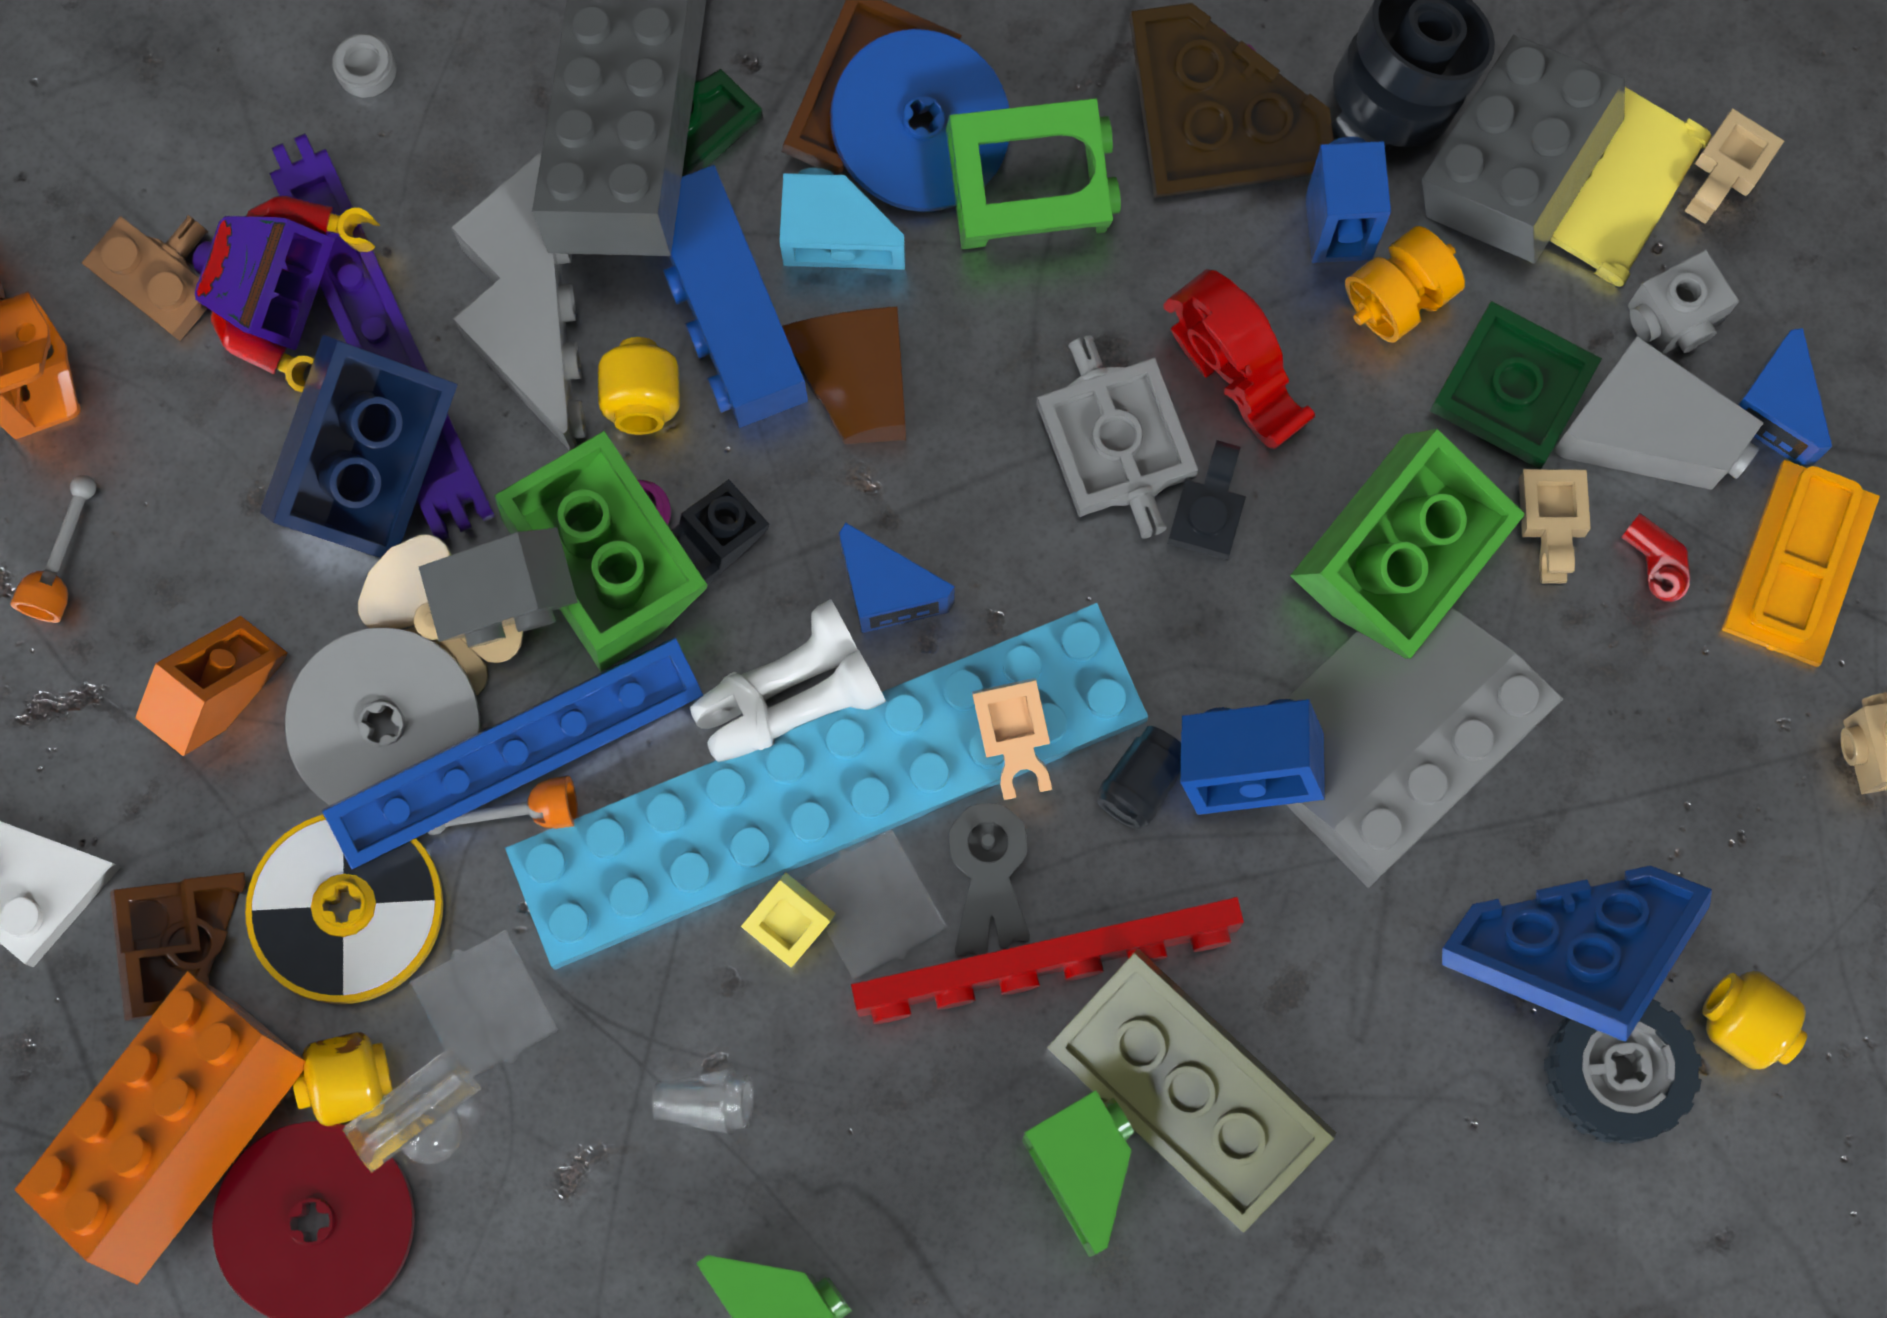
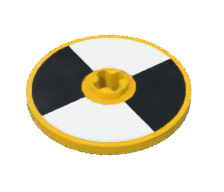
(310, 946)

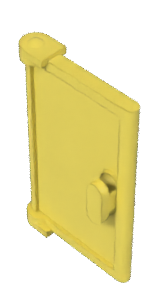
(1629, 188)

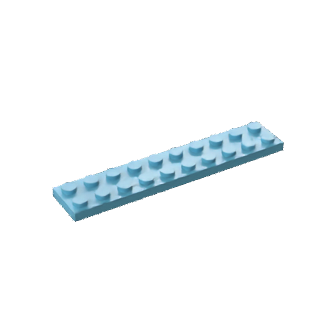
(812, 790)

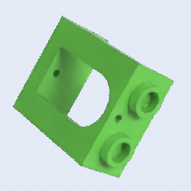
(1083, 209)

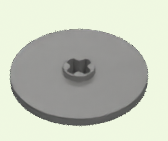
(365, 675)

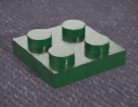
(1516, 385)

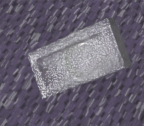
(416, 1115)

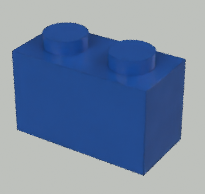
(1347, 200)
(1252, 756)

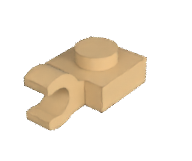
(1735, 160)
(1555, 511)

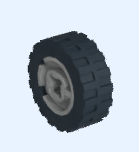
(1623, 1087)

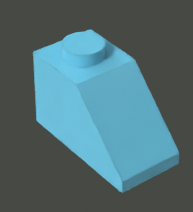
(835, 225)

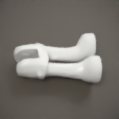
(746, 693)

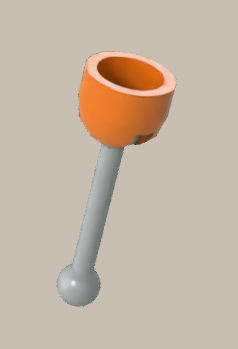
(43, 592)
(550, 805)

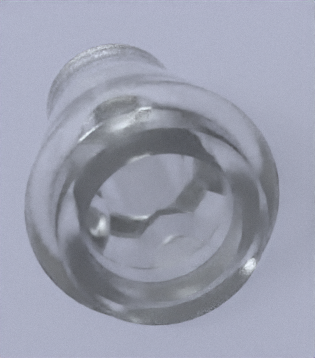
(708, 1101)

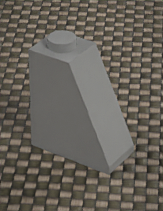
(1661, 424)

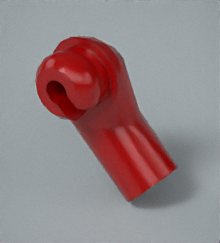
(1665, 558)

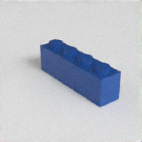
(730, 305)

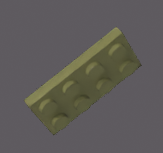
(1192, 1090)

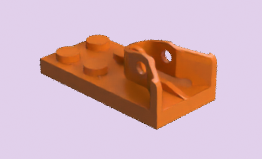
(24, 346)

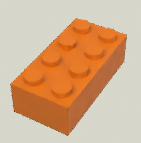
(160, 1129)

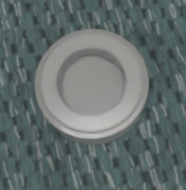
(364, 65)

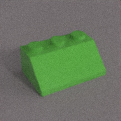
(1408, 542)
(616, 545)

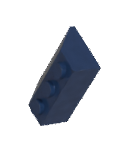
(357, 448)

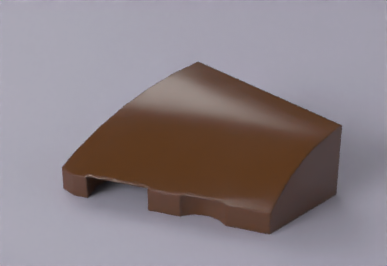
(854, 371)
(169, 932)

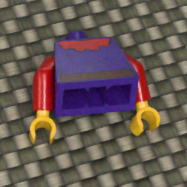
(265, 275)

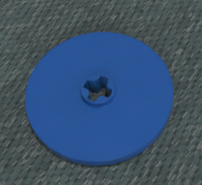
(877, 101)

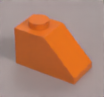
(208, 684)

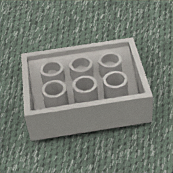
(1412, 735)

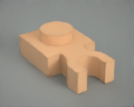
(1013, 725)

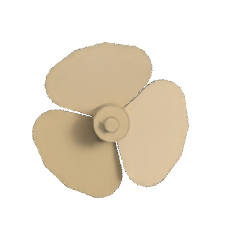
(397, 599)

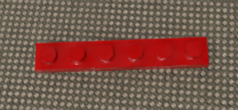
(1018, 967)

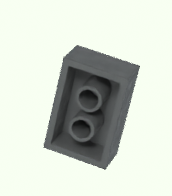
(1524, 148)

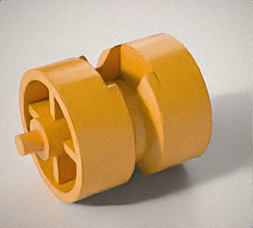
(1414, 278)

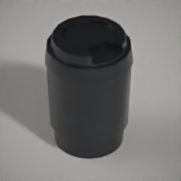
(1142, 778)

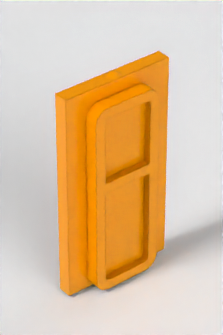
(1801, 562)

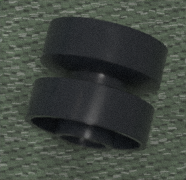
(1412, 68)

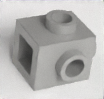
(1682, 305)

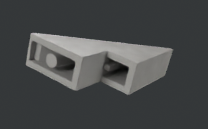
(524, 314)

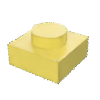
(788, 919)

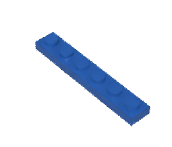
(512, 753)

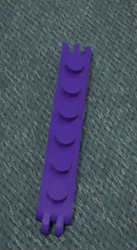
(374, 322)

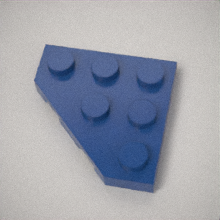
(1583, 947)

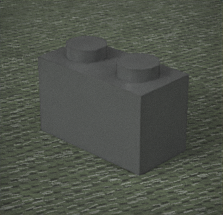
(498, 585)

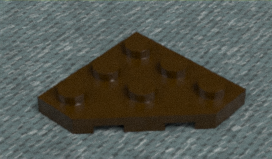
(1218, 107)

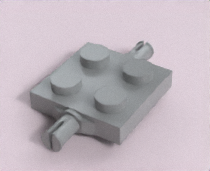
(1117, 437)

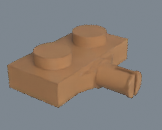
(152, 272)

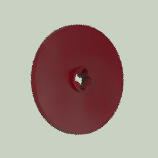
(276, 1263)

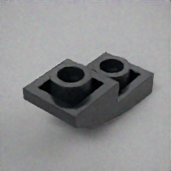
(719, 529)

